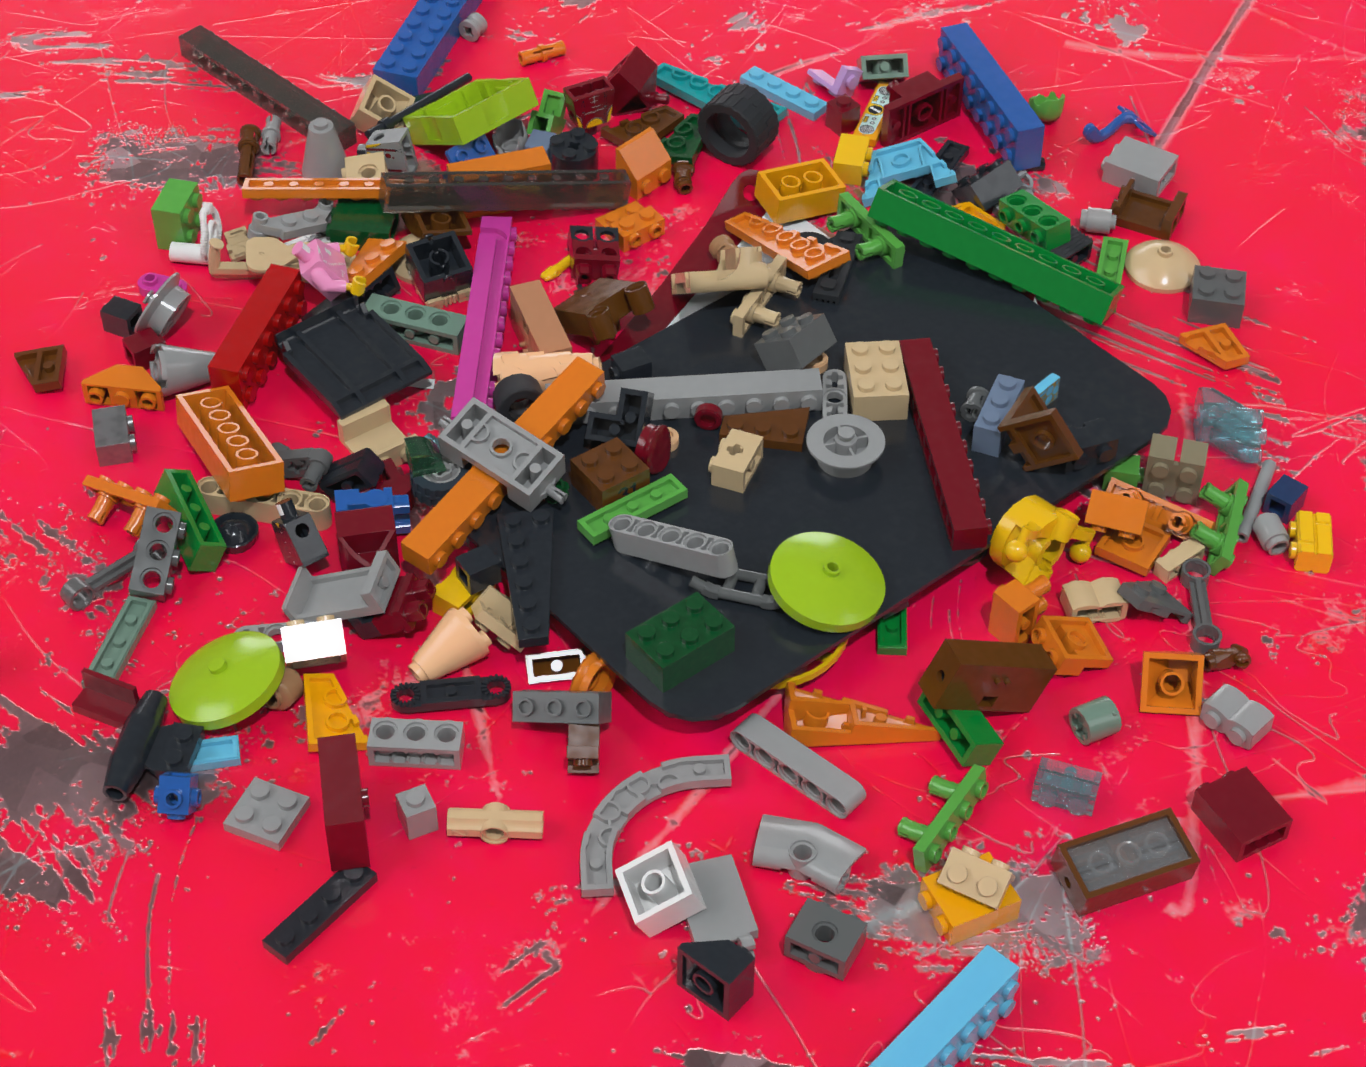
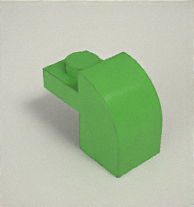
(550, 113)

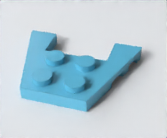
(904, 162)

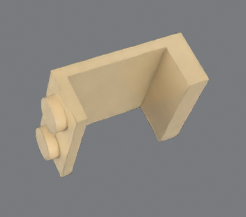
(374, 430)

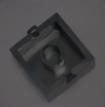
(438, 265)

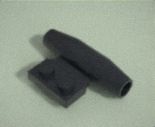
(150, 746)

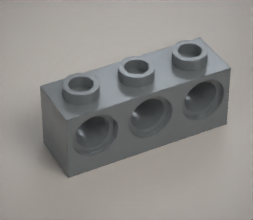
(152, 540)
(562, 706)

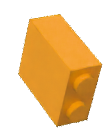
(963, 917)

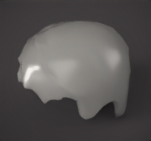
(510, 136)

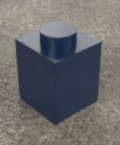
(1285, 498)

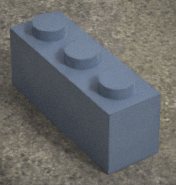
(1002, 396)

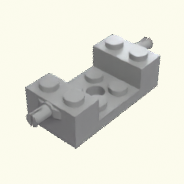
(528, 466)

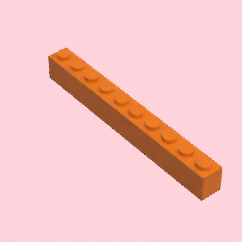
(479, 493)

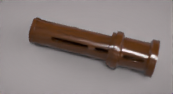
(248, 148)

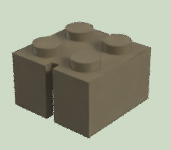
(1174, 478)

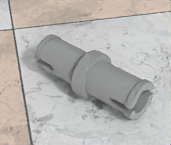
(271, 135)

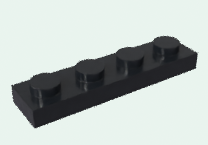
(318, 912)

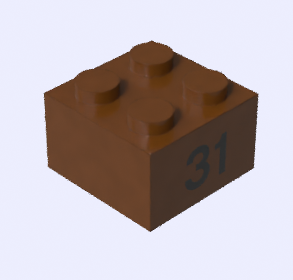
(608, 473)

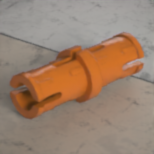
(542, 53)

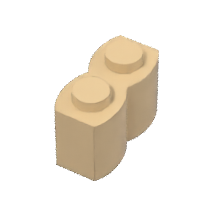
(1094, 600)

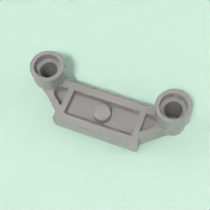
(292, 224)

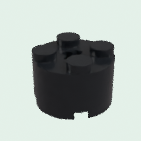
(573, 151)

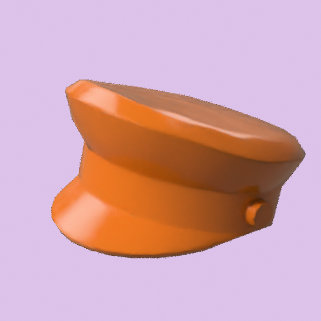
(593, 675)

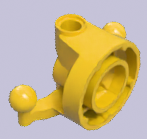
(1034, 537)

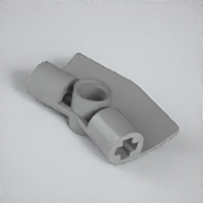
(824, 852)

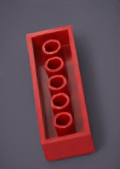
(250, 344)

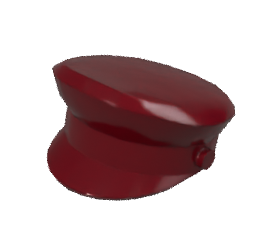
(654, 447)

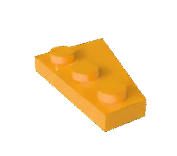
(328, 711)

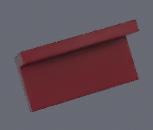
(105, 699)

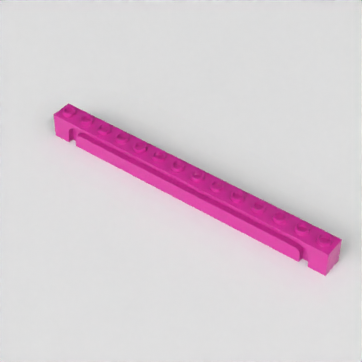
(485, 312)

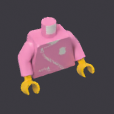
(326, 267)

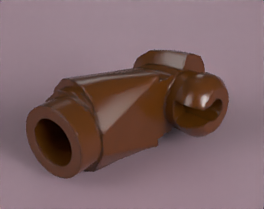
(683, 174)
(1225, 658)

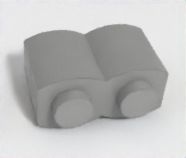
(1236, 716)

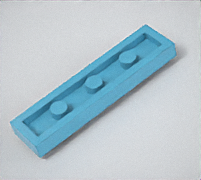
(784, 93)

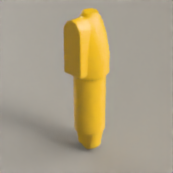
(556, 270)

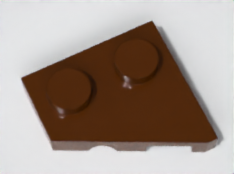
(43, 367)

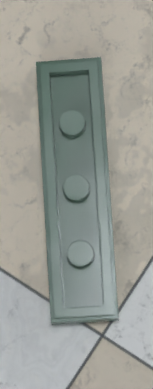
(123, 637)

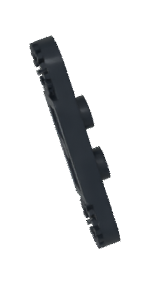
(450, 693)

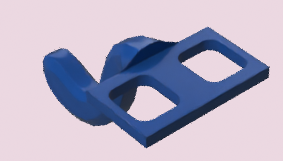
(1127, 116)

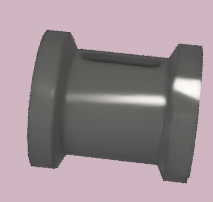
(974, 403)

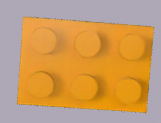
(799, 190)

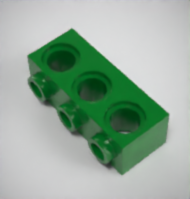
(1034, 220)

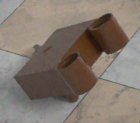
(598, 307)

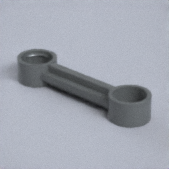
(88, 587)
(1200, 605)

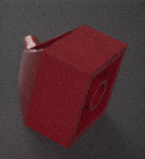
(635, 84)
(365, 533)

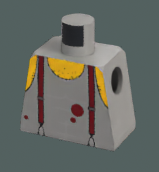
(396, 146)

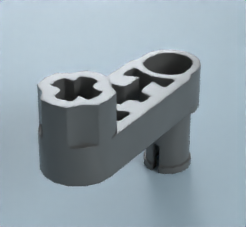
(305, 463)

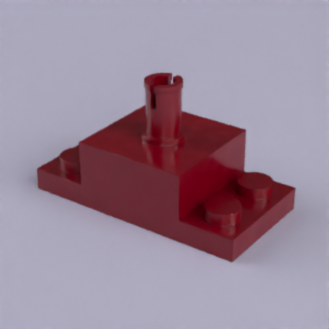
(920, 106)

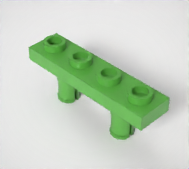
(876, 237)
(1225, 535)
(944, 828)

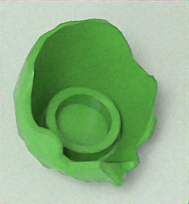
(1047, 108)

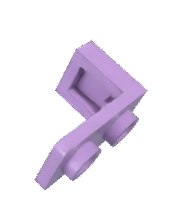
(845, 82)

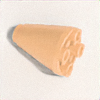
(449, 647)

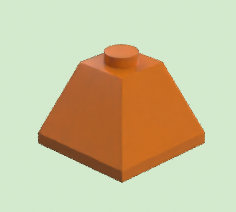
(1171, 682)

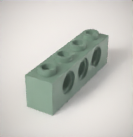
(420, 323)

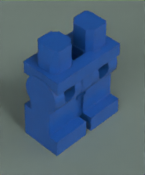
(352, 499)

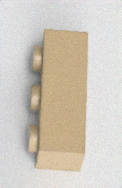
(1170, 565)

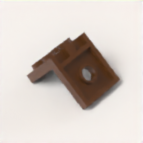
(1038, 432)

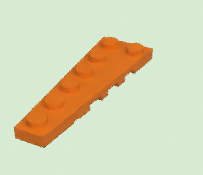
(803, 255)

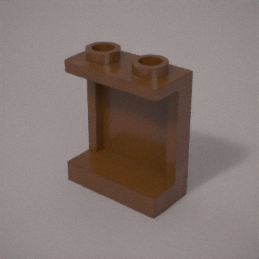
(1147, 212)

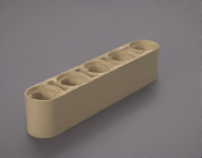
(263, 507)

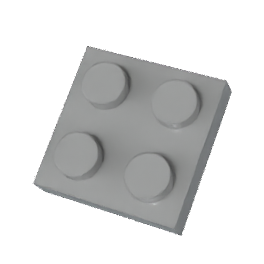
(266, 813)

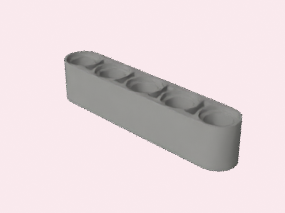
(673, 545)
(798, 765)

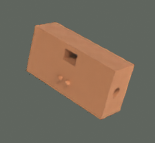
(536, 320)

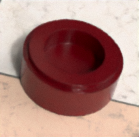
(708, 416)

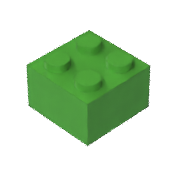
(177, 213)

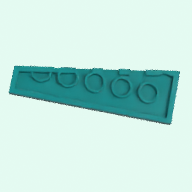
(696, 88)

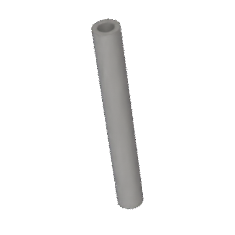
(1256, 499)

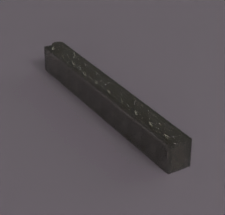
(260, 84)
(503, 190)

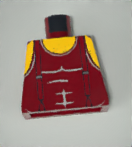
(590, 103)

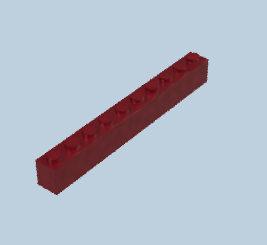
(943, 447)

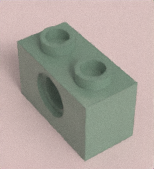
(883, 68)

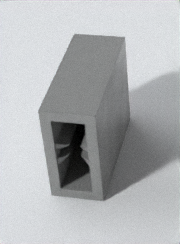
(1143, 162)

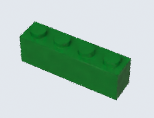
(202, 542)

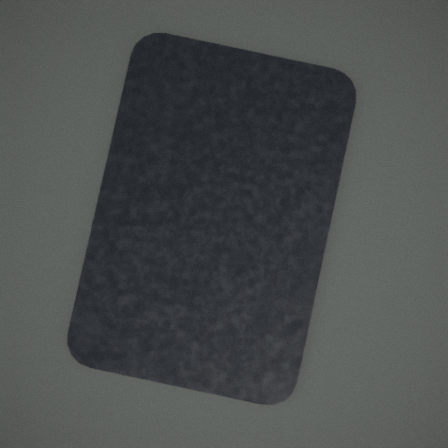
(888, 511)

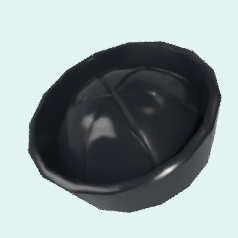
(238, 531)

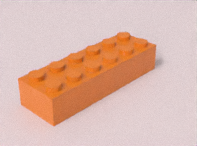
(230, 444)

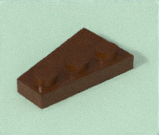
(660, 119)
(779, 428)

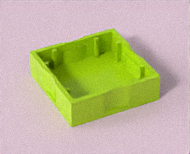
(470, 111)

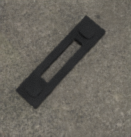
(832, 289)

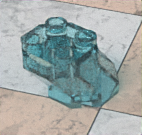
(1229, 426)

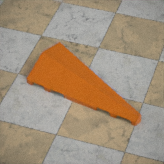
(831, 722)

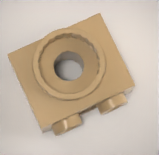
(365, 166)

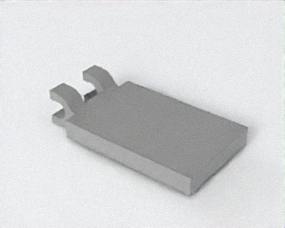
(727, 910)

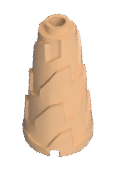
(540, 365)

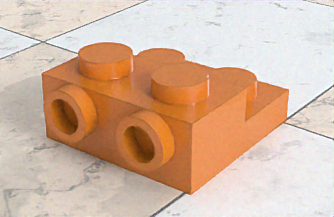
(634, 224)
(1071, 643)

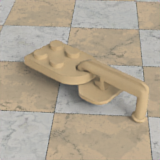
(259, 256)

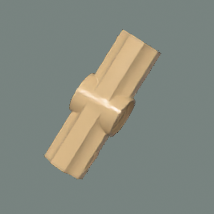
(495, 823)

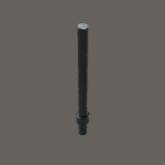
(390, 122)

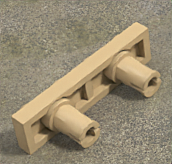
(753, 303)

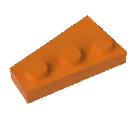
(375, 258)

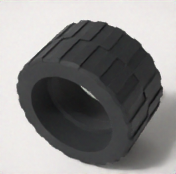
(751, 111)

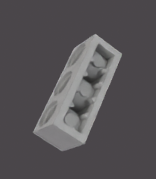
(416, 743)

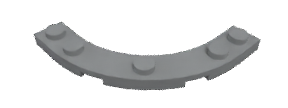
(631, 797)

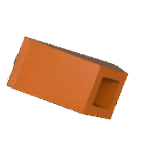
(123, 386)

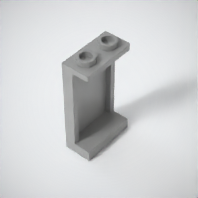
(342, 593)

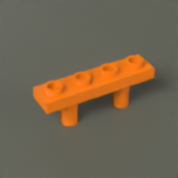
(122, 493)
(1161, 512)

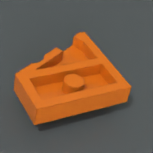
(1217, 345)

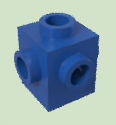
(177, 794)

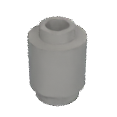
(1097, 220)
(1271, 533)

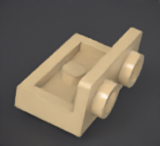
(495, 613)
(975, 877)

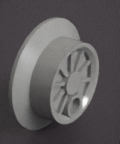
(163, 307)
(845, 444)

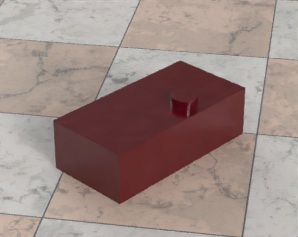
(343, 802)

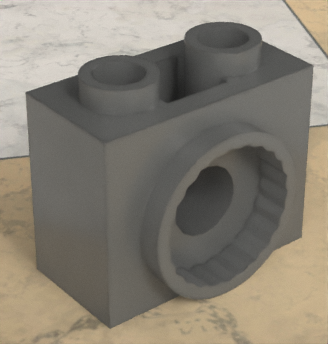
(820, 923)

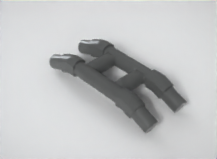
(727, 592)

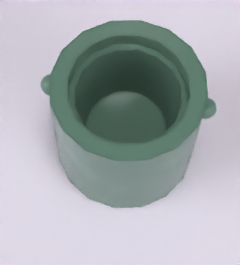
(1095, 720)

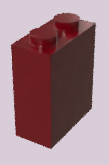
(1241, 813)

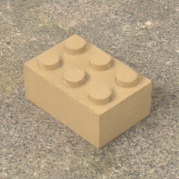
(876, 380)

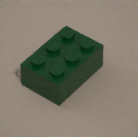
(680, 642)

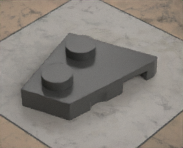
(1154, 598)

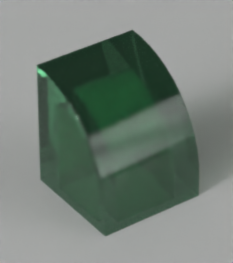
(423, 456)

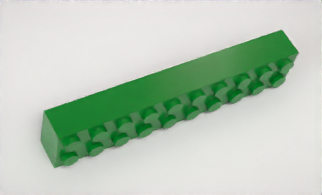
(995, 252)

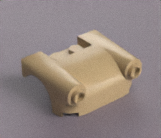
(737, 270)

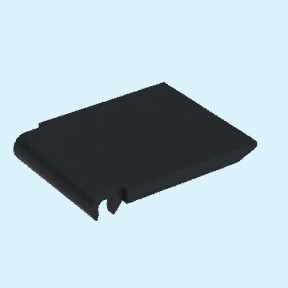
(350, 357)

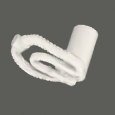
(198, 253)

